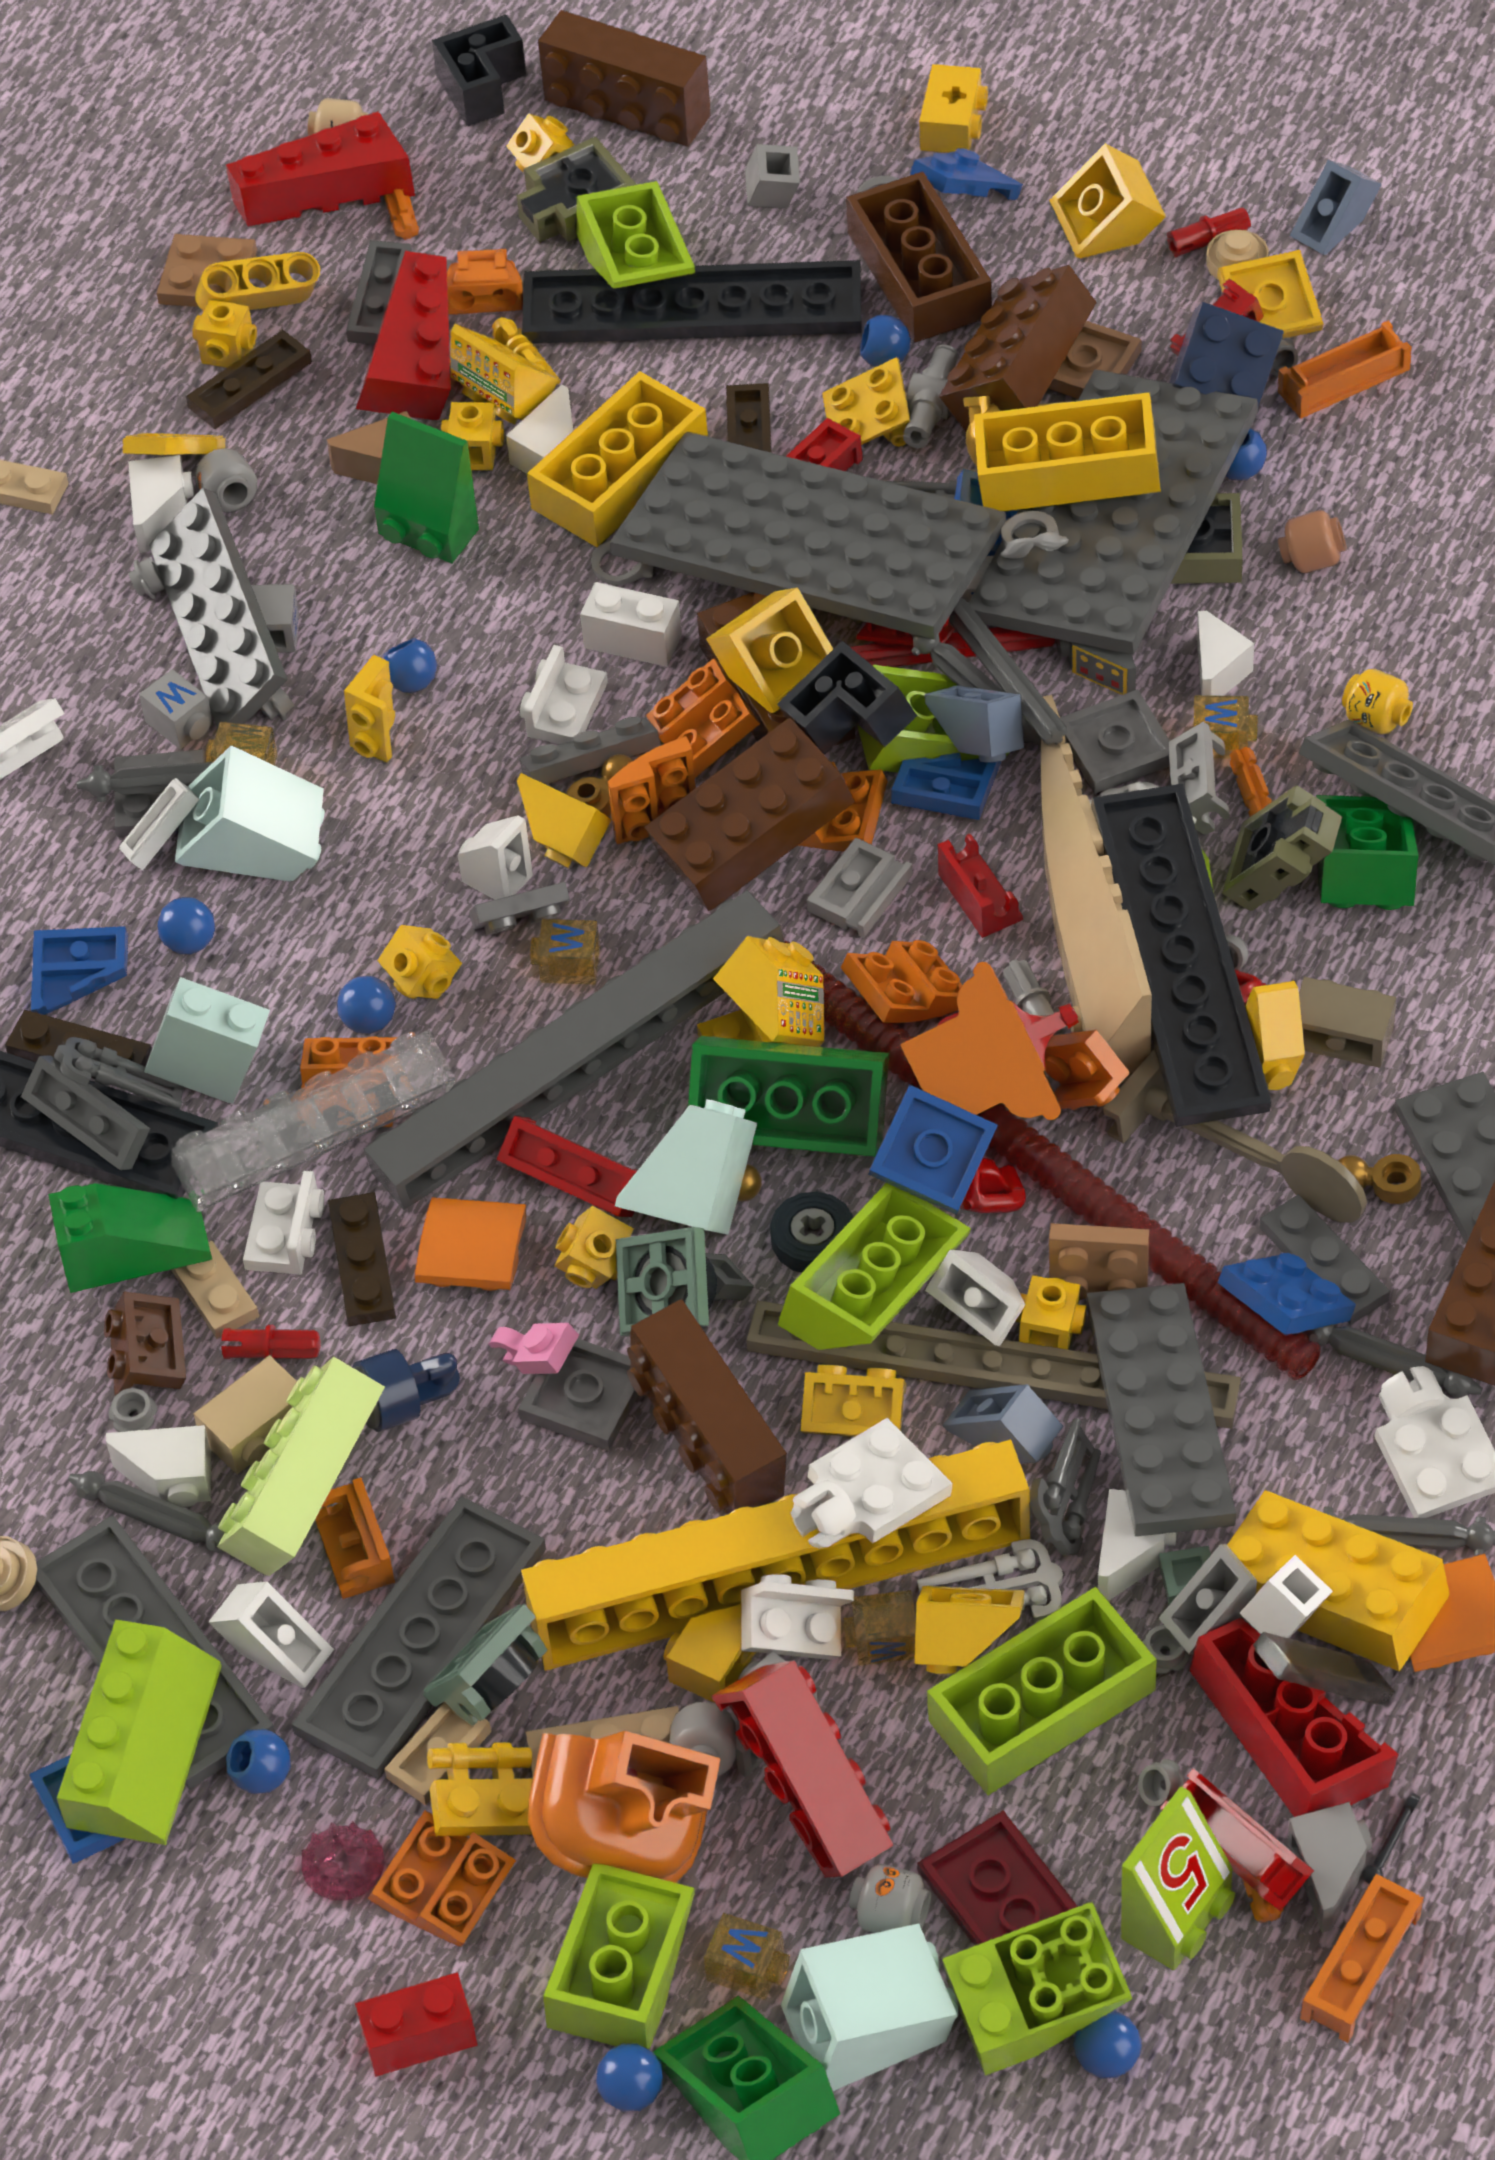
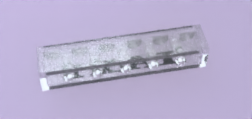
(311, 1120)

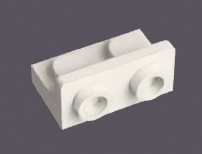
(561, 699)
(29, 735)
(282, 1226)
(793, 1617)

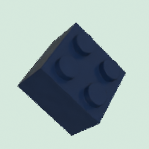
(1226, 353)

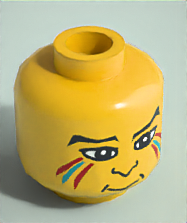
(1377, 701)

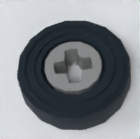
(802, 1211)

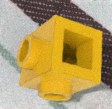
(538, 140)
(224, 333)
(478, 426)
(419, 962)
(590, 1248)
(1051, 1313)

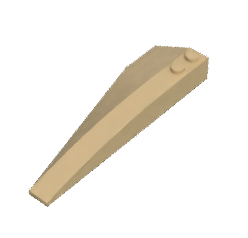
(1090, 926)

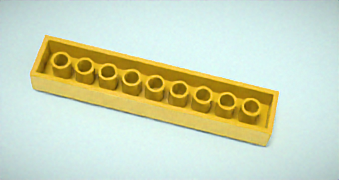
(660, 1580)

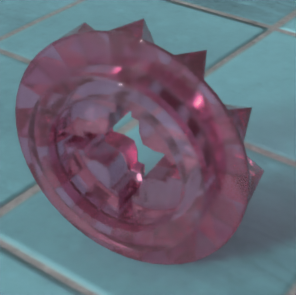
(327, 1878)

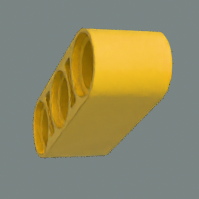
(271, 270)

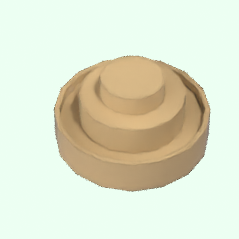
(1234, 248)
(17, 1572)

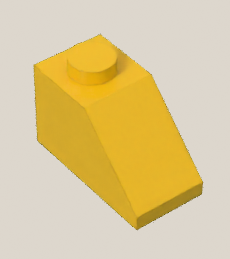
(562, 823)
(1277, 1031)
(707, 1652)

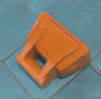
(483, 283)

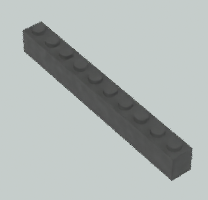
(565, 1054)

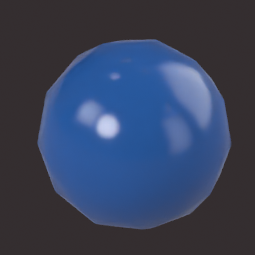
(884, 340)
(1249, 458)
(411, 665)
(186, 925)
(366, 1004)
(258, 1761)
(1108, 2046)
(629, 2077)

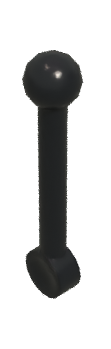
(1406, 1811)

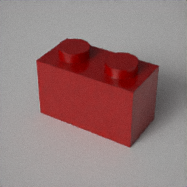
(416, 2024)

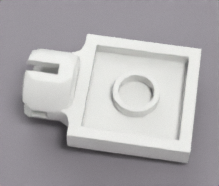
(1434, 1445)
(868, 1487)

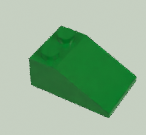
(425, 489)
(1371, 857)
(124, 1234)
(749, 2081)

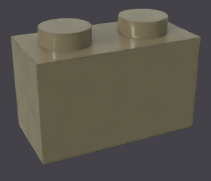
(1346, 1021)

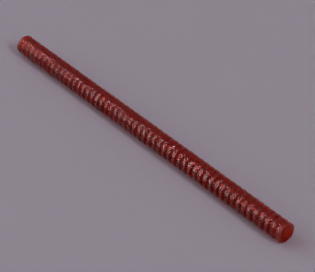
(1082, 1191)

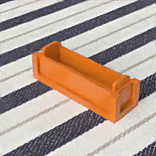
(1344, 371)
(1361, 1956)

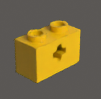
(951, 108)

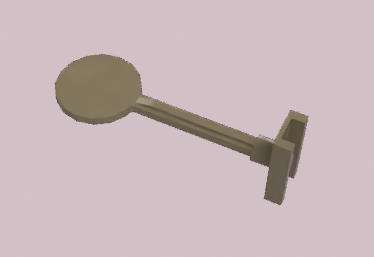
(1308, 1171)

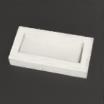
(158, 823)

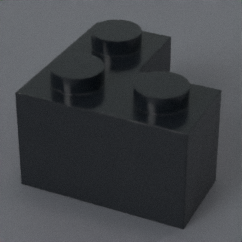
(475, 65)
(846, 693)

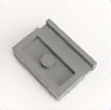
(859, 887)

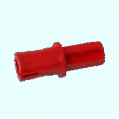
(1202, 232)
(272, 1342)

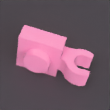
(539, 1350)

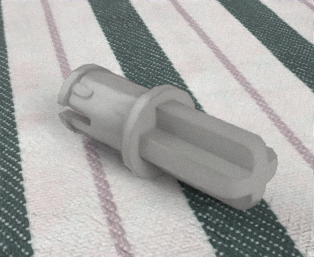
(1027, 991)

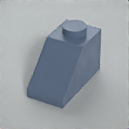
(1334, 206)
(979, 720)
(1006, 1415)

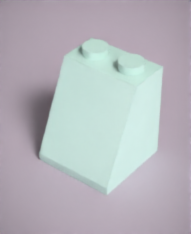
(251, 820)
(206, 1040)
(695, 1169)
(868, 2002)

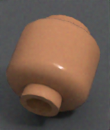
(1312, 541)

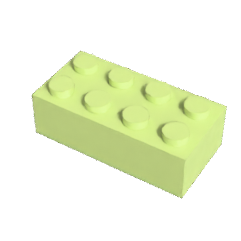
(299, 1467)

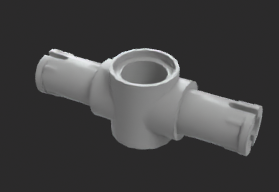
(923, 396)

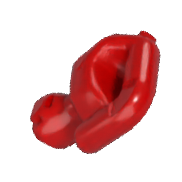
(987, 1183)

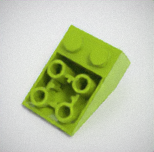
(1035, 1986)

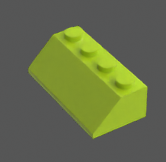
(870, 1270)
(138, 1734)

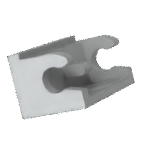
(1194, 767)

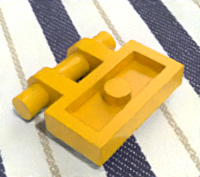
(480, 1805)

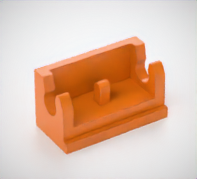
(354, 1540)

